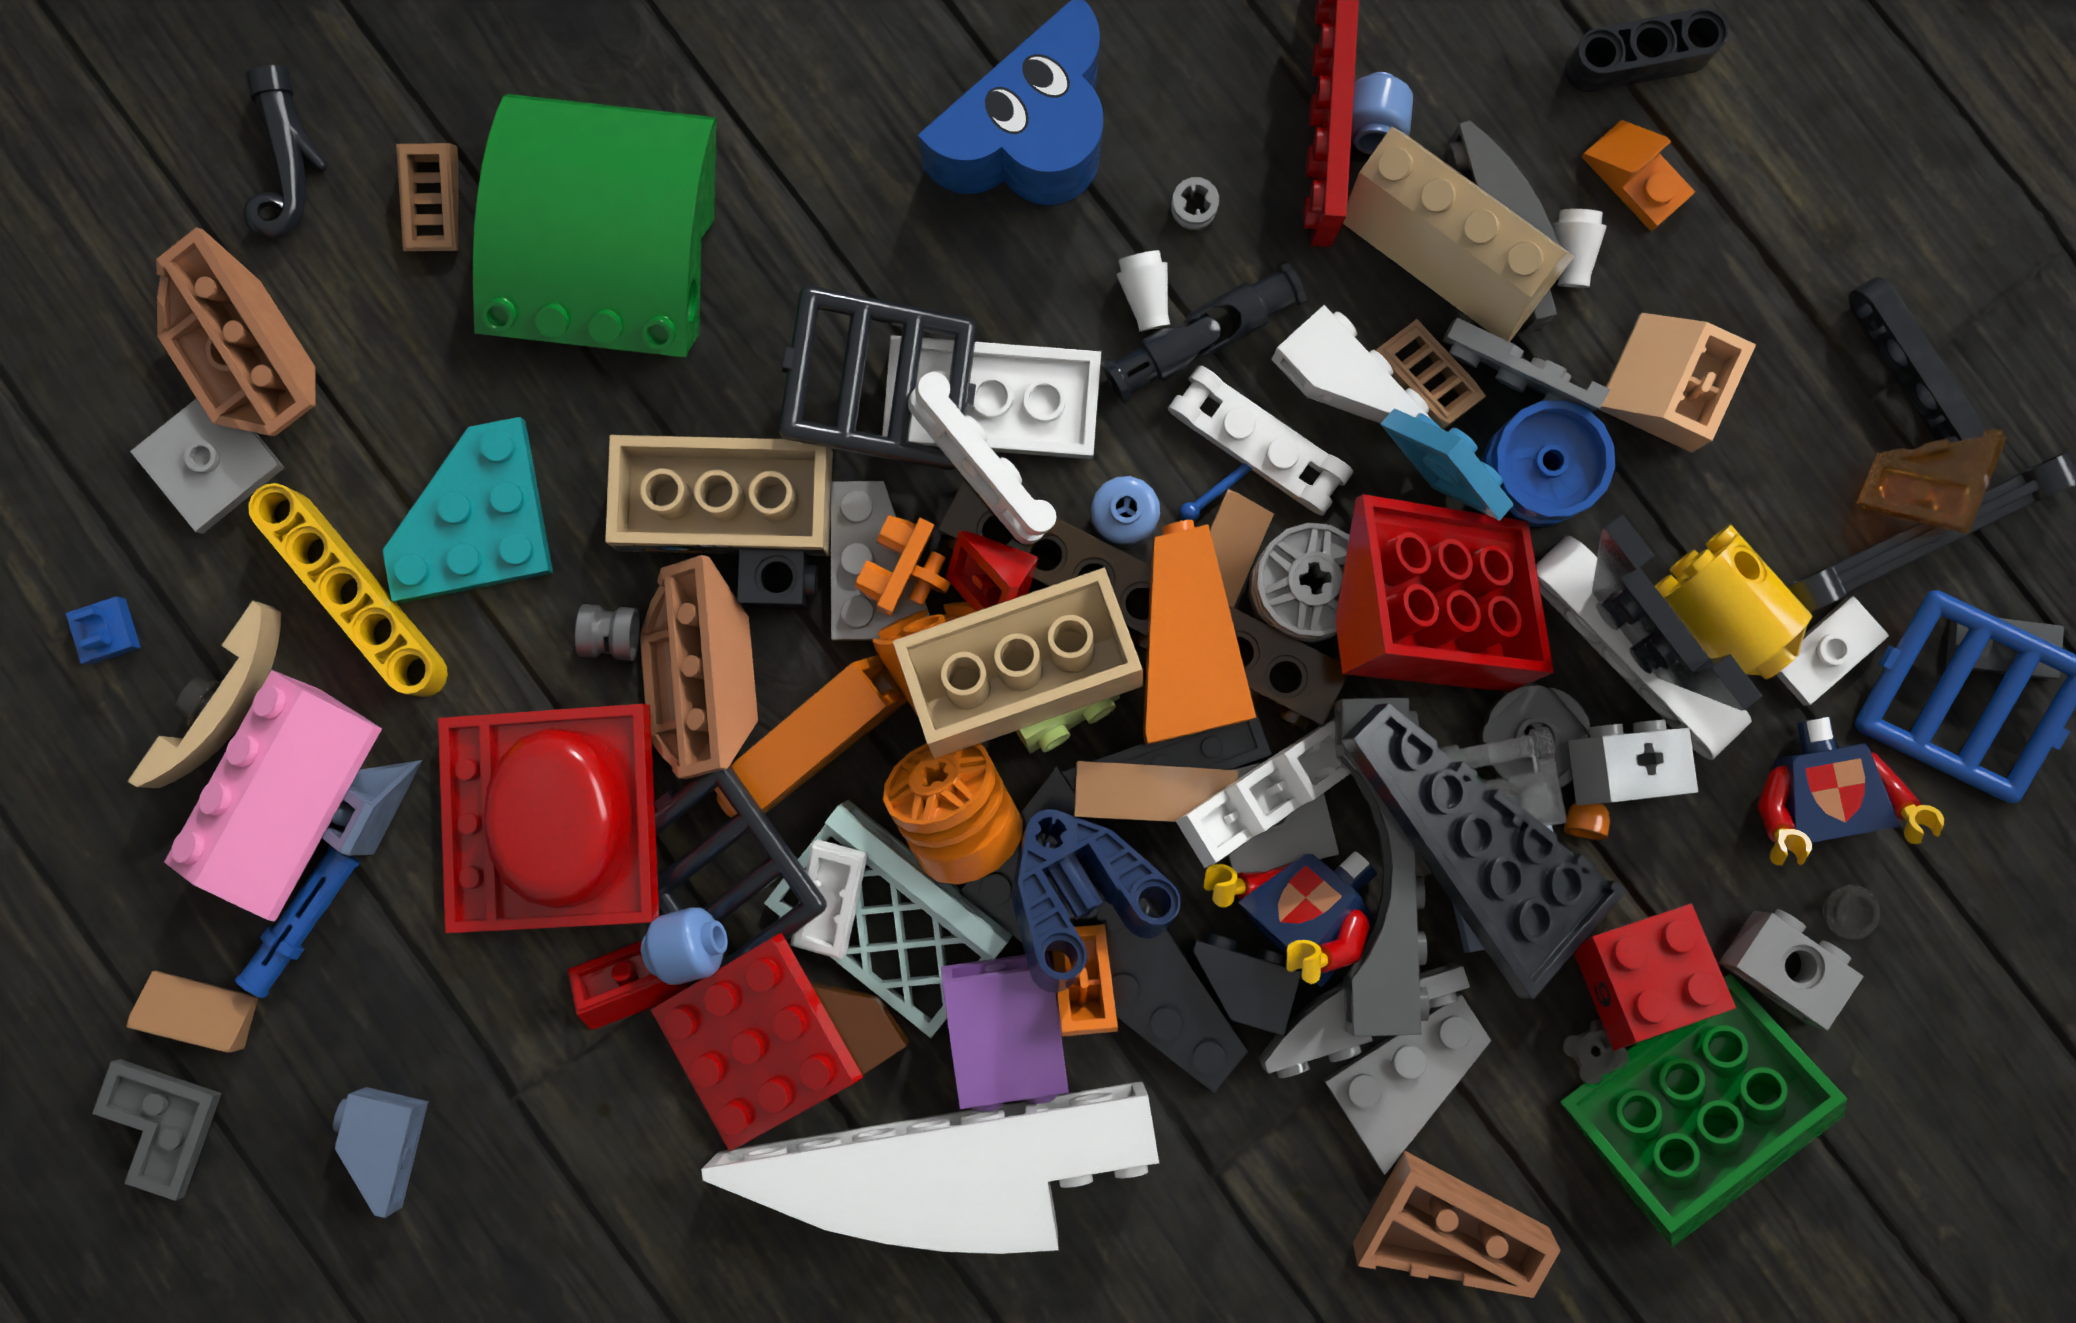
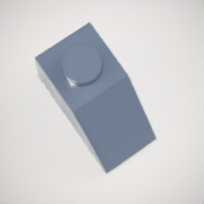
(379, 1144)

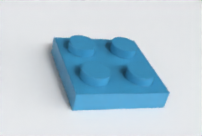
(1448, 462)

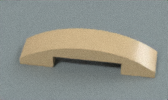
(255, 643)

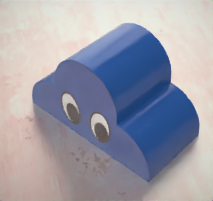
(1027, 119)

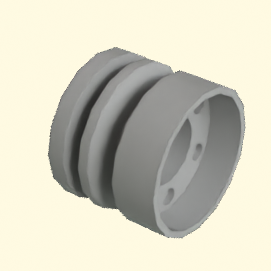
(1276, 587)

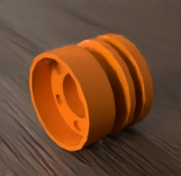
(953, 813)

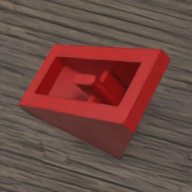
(989, 571)

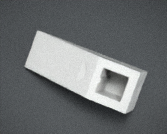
(1340, 372)

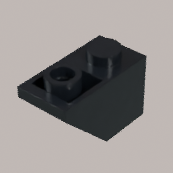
(1248, 987)

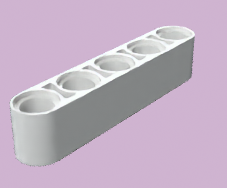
(1567, 584)

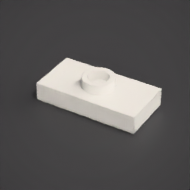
(1832, 650)
(839, 878)

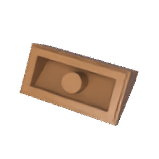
(1237, 538)
(193, 1012)

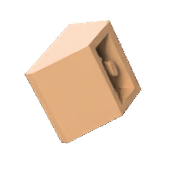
(1676, 378)

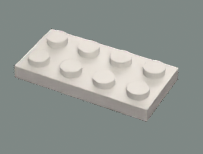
(1023, 398)

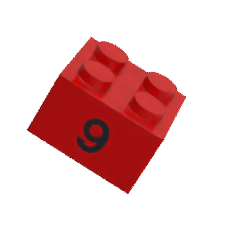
(1653, 977)

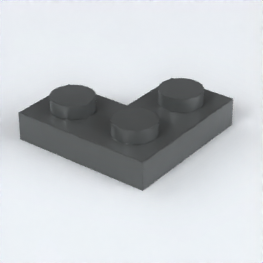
(172, 1119)

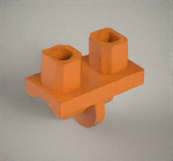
(909, 542)

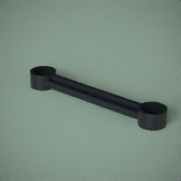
(1921, 539)

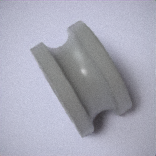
(1211, 203)

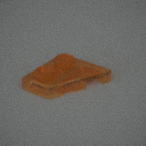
(1934, 483)

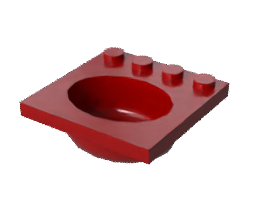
(548, 819)

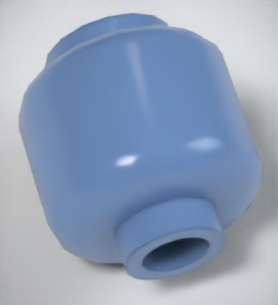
(1378, 105)
(1119, 530)
(684, 946)

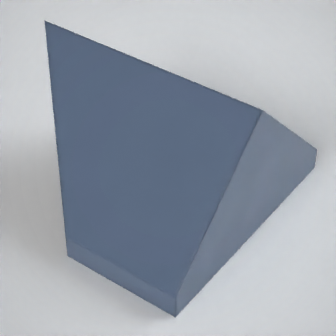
(369, 808)

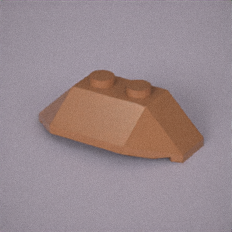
(230, 339)
(697, 669)

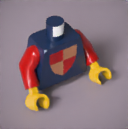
(1835, 795)
(1303, 910)

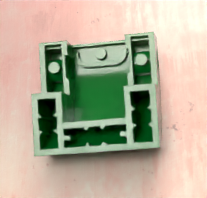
(593, 225)

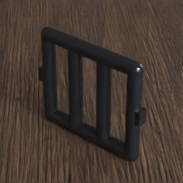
(861, 312)
(748, 818)

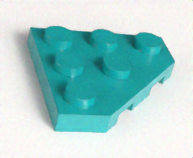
(474, 519)

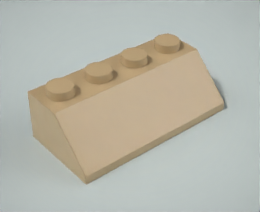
(1453, 235)
(1019, 663)

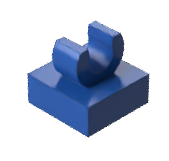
(103, 630)

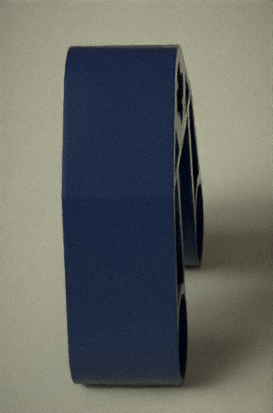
(1115, 868)

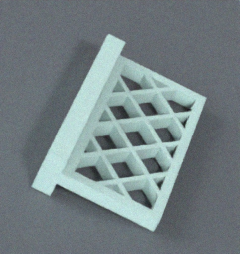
(940, 900)

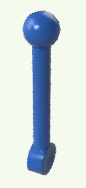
(1191, 510)

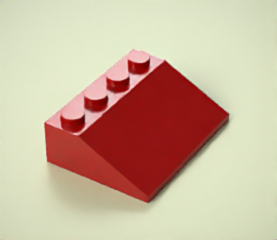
(1440, 598)

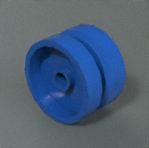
(1572, 444)

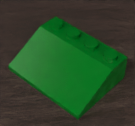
(1705, 1113)

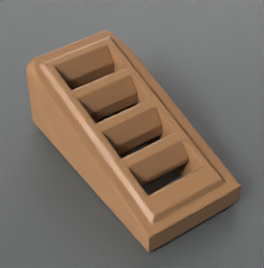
(408, 177)
(1457, 378)

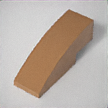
(1144, 790)

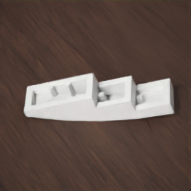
(1264, 795)

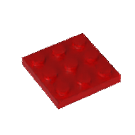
(756, 1042)

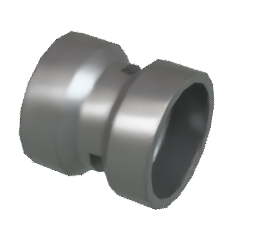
(607, 632)

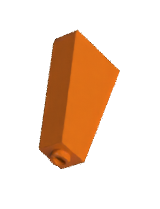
(1192, 649)
(817, 733)

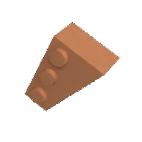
(1454, 1232)

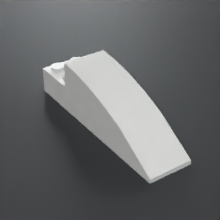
(950, 1177)

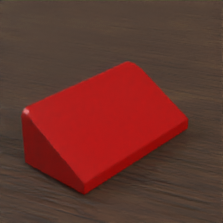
(617, 987)

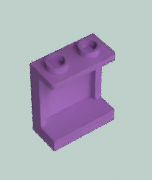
(1003, 1034)

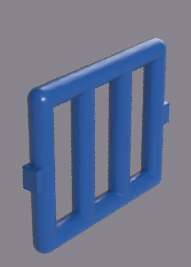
(1966, 766)

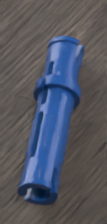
(285, 939)

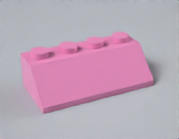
(272, 795)

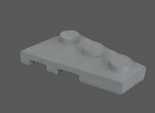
(1475, 345)
(856, 521)
(1406, 1078)

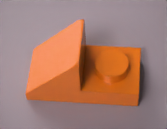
(1633, 167)

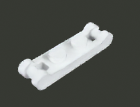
(1260, 441)
(966, 447)

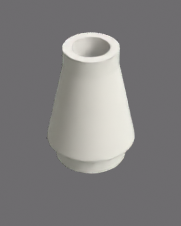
(1581, 235)
(1146, 288)

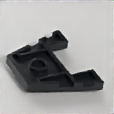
(1657, 634)

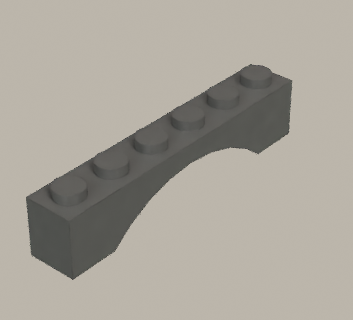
(1384, 985)

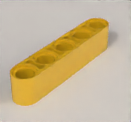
(326, 580)

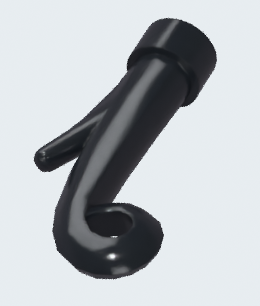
(273, 93)

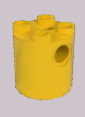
(1736, 605)

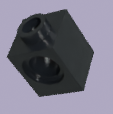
(755, 568)

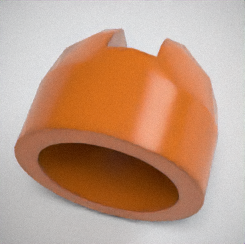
(1588, 821)

